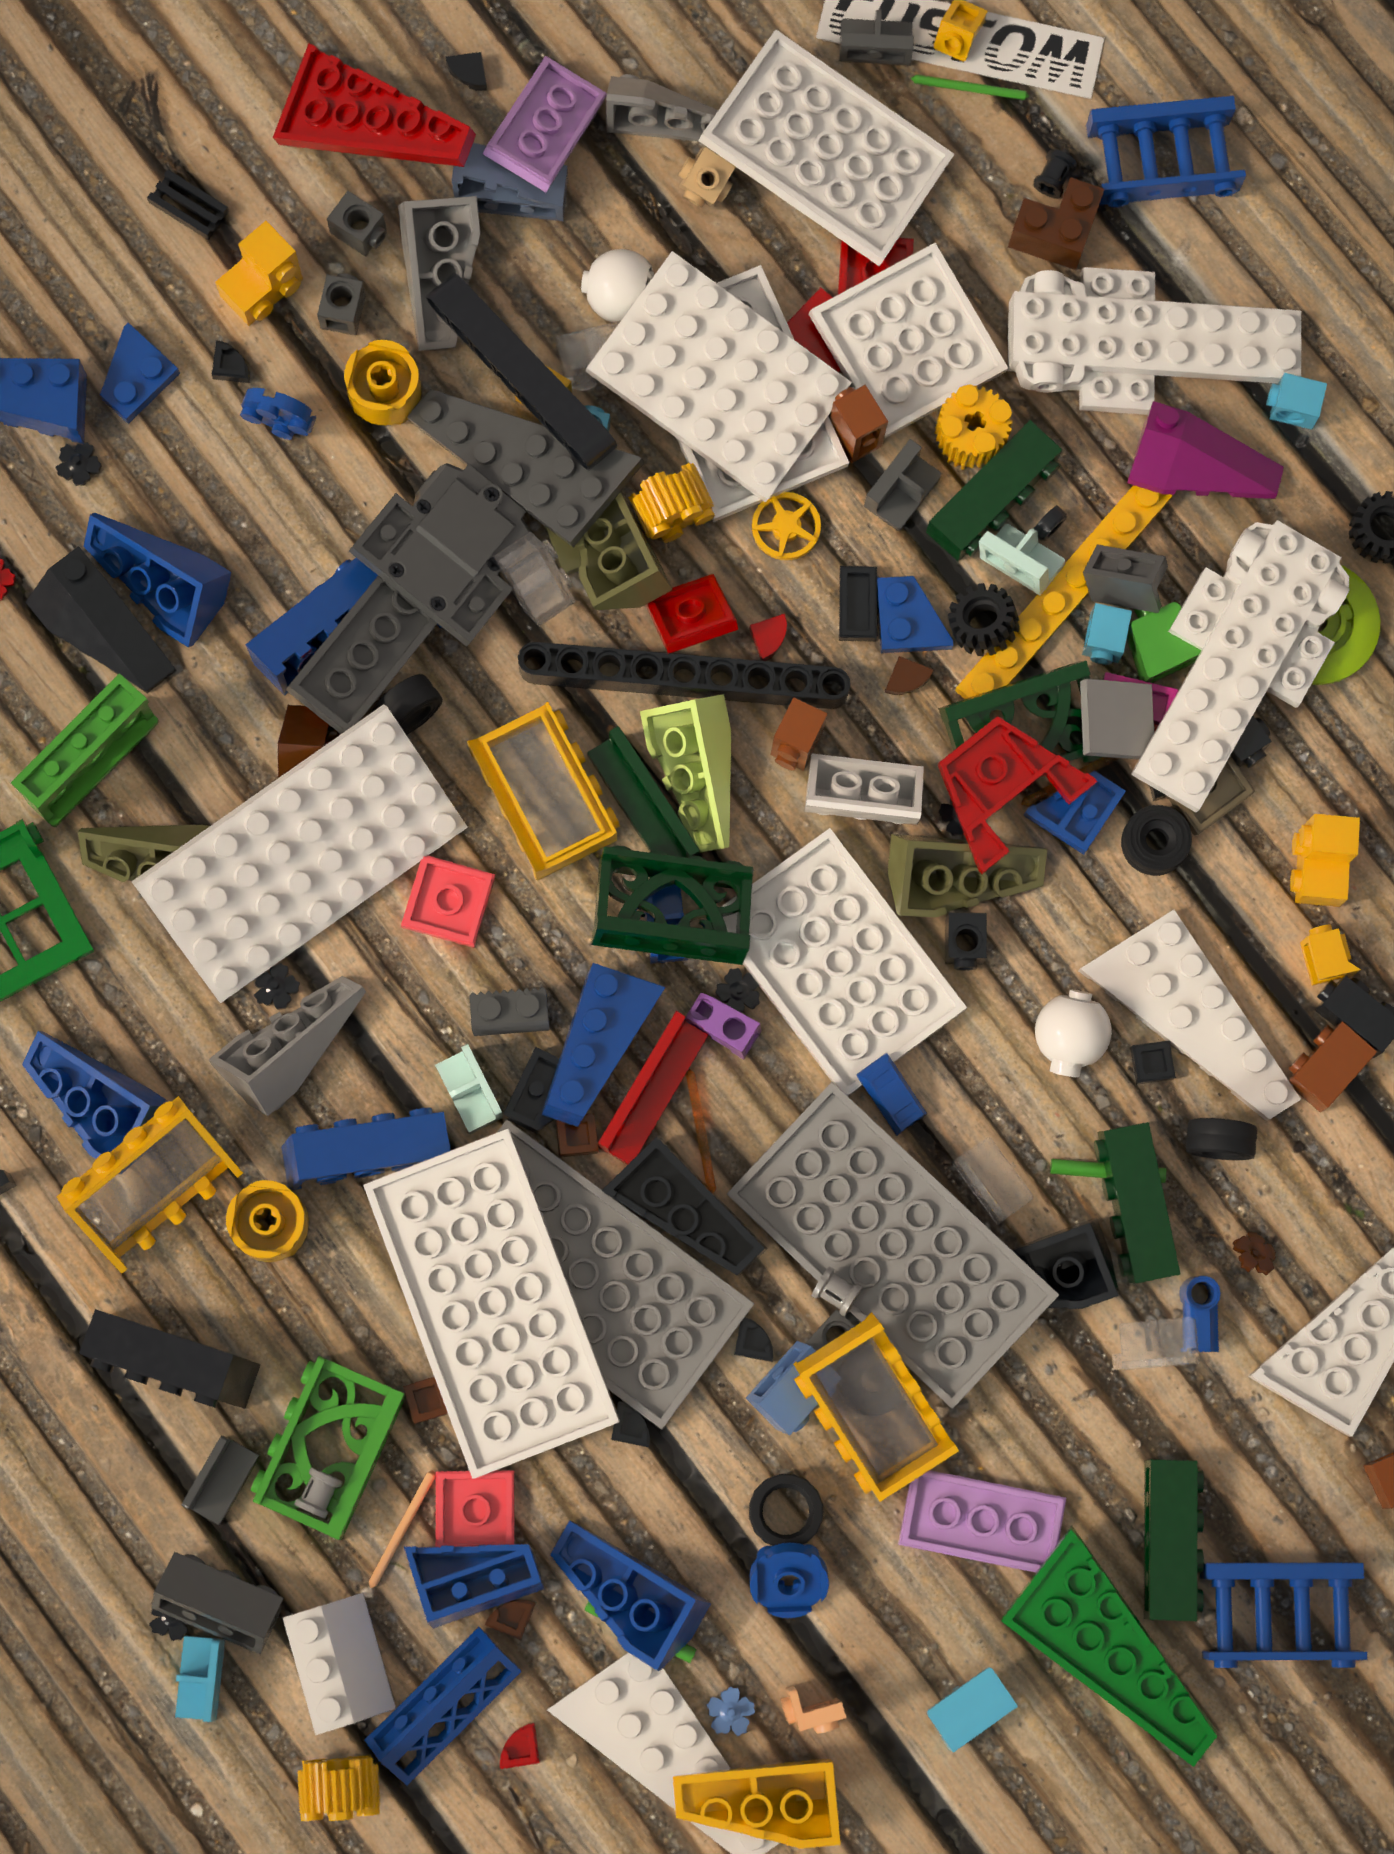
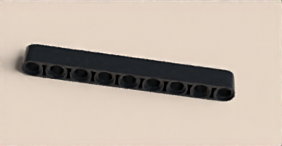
(666, 666)

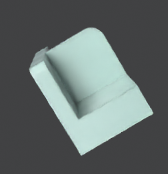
(1021, 557)
(469, 1090)

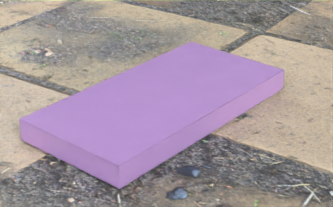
(545, 124)
(981, 1520)

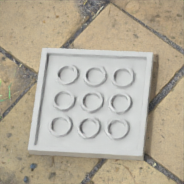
(909, 337)

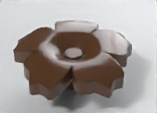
(1254, 1253)

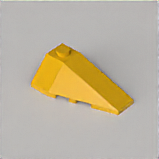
(770, 1802)

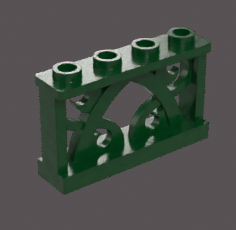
(1053, 683)
(695, 878)

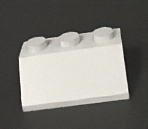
(864, 789)
(339, 1663)

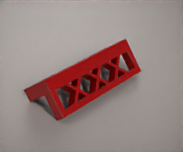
(652, 1089)

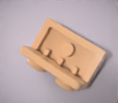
(819, 1716)

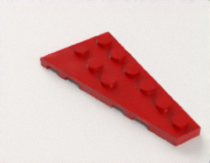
(361, 115)

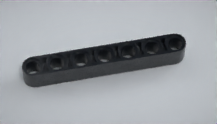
(521, 371)

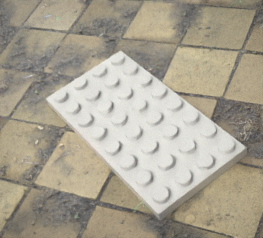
(300, 853)
(491, 1303)

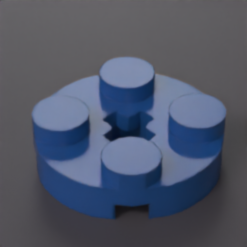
(282, 413)
(785, 1560)

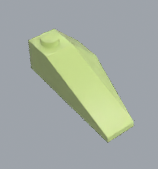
(695, 755)

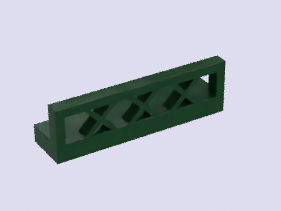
(640, 797)

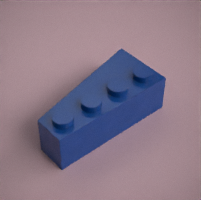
(297, 635)

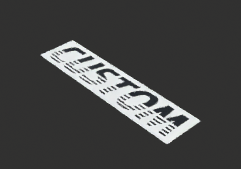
(1002, 49)

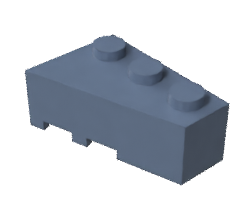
(505, 192)

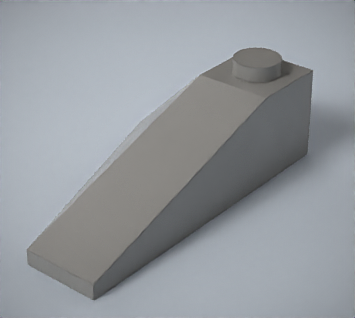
(652, 110)
(436, 242)
(278, 1058)

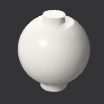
(616, 282)
(1072, 1032)

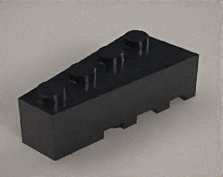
(678, 1201)
(169, 1359)

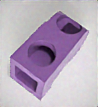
(724, 1024)

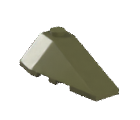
(619, 562)
(131, 851)

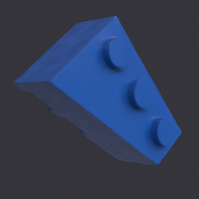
(471, 1579)

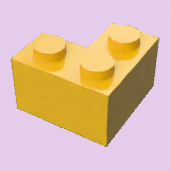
(262, 276)
(1323, 859)

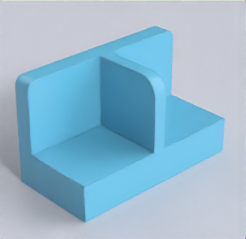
(200, 1678)
(971, 1709)

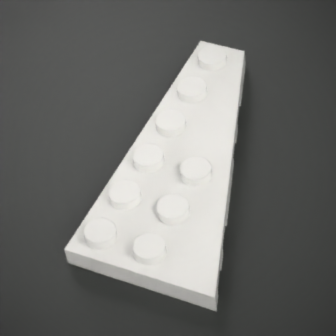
(1183, 1000)
(1340, 1354)
(649, 1733)

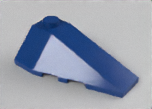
(170, 580)
(91, 1095)
(638, 1603)

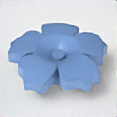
(730, 1712)

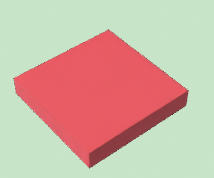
(448, 901)
(475, 1509)

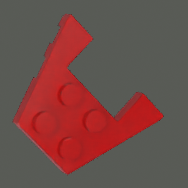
(993, 771)

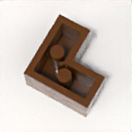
(1061, 232)
(301, 737)

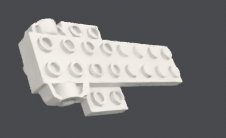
(1114, 337)
(1253, 638)

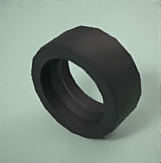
(786, 1481)

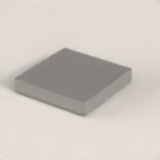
(1116, 718)

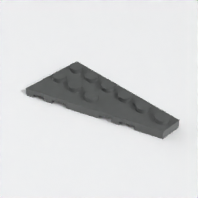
(526, 462)

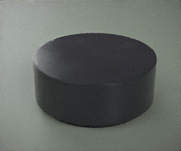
(1050, 523)

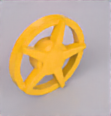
(786, 526)

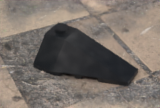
(87, 613)
(1073, 1264)

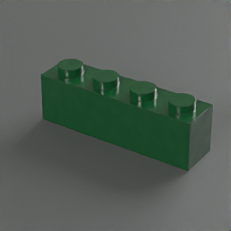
(994, 491)
(1137, 1203)
(1171, 1540)

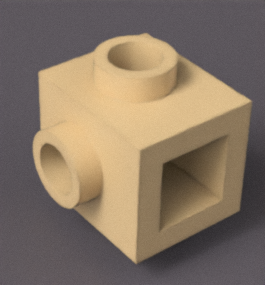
(715, 168)

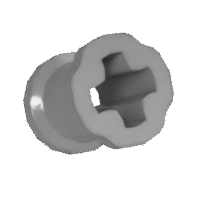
(837, 1291)
(318, 1492)

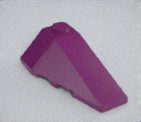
(1192, 455)

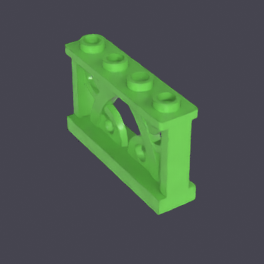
(86, 750)
(377, 1419)

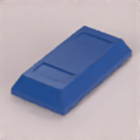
(891, 1094)

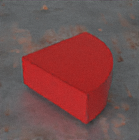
(769, 635)
(521, 1748)

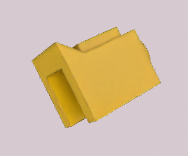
(1327, 955)

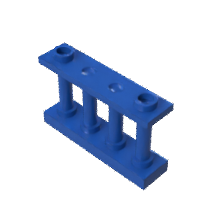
(1178, 119)
(1301, 1578)

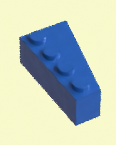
(44, 396)
(601, 1030)
(363, 1147)

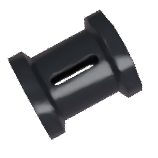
(1055, 173)

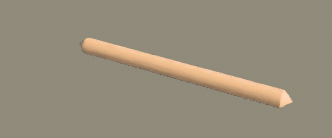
(401, 1529)

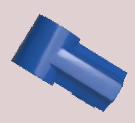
(1204, 1314)

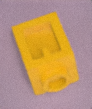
(959, 29)

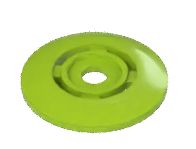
(1354, 631)

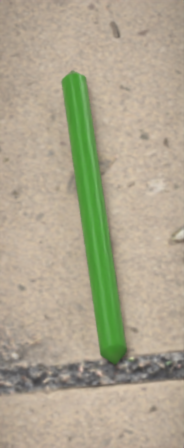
(970, 87)

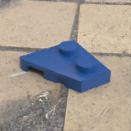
(135, 375)
(908, 618)
(1082, 819)

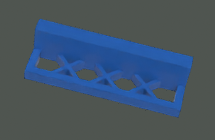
(437, 1702)

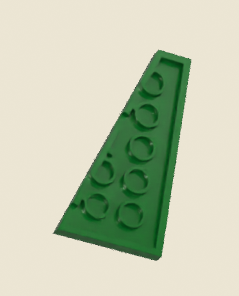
(1093, 1634)

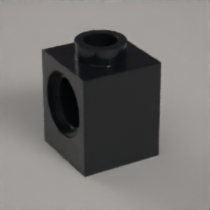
(970, 924)

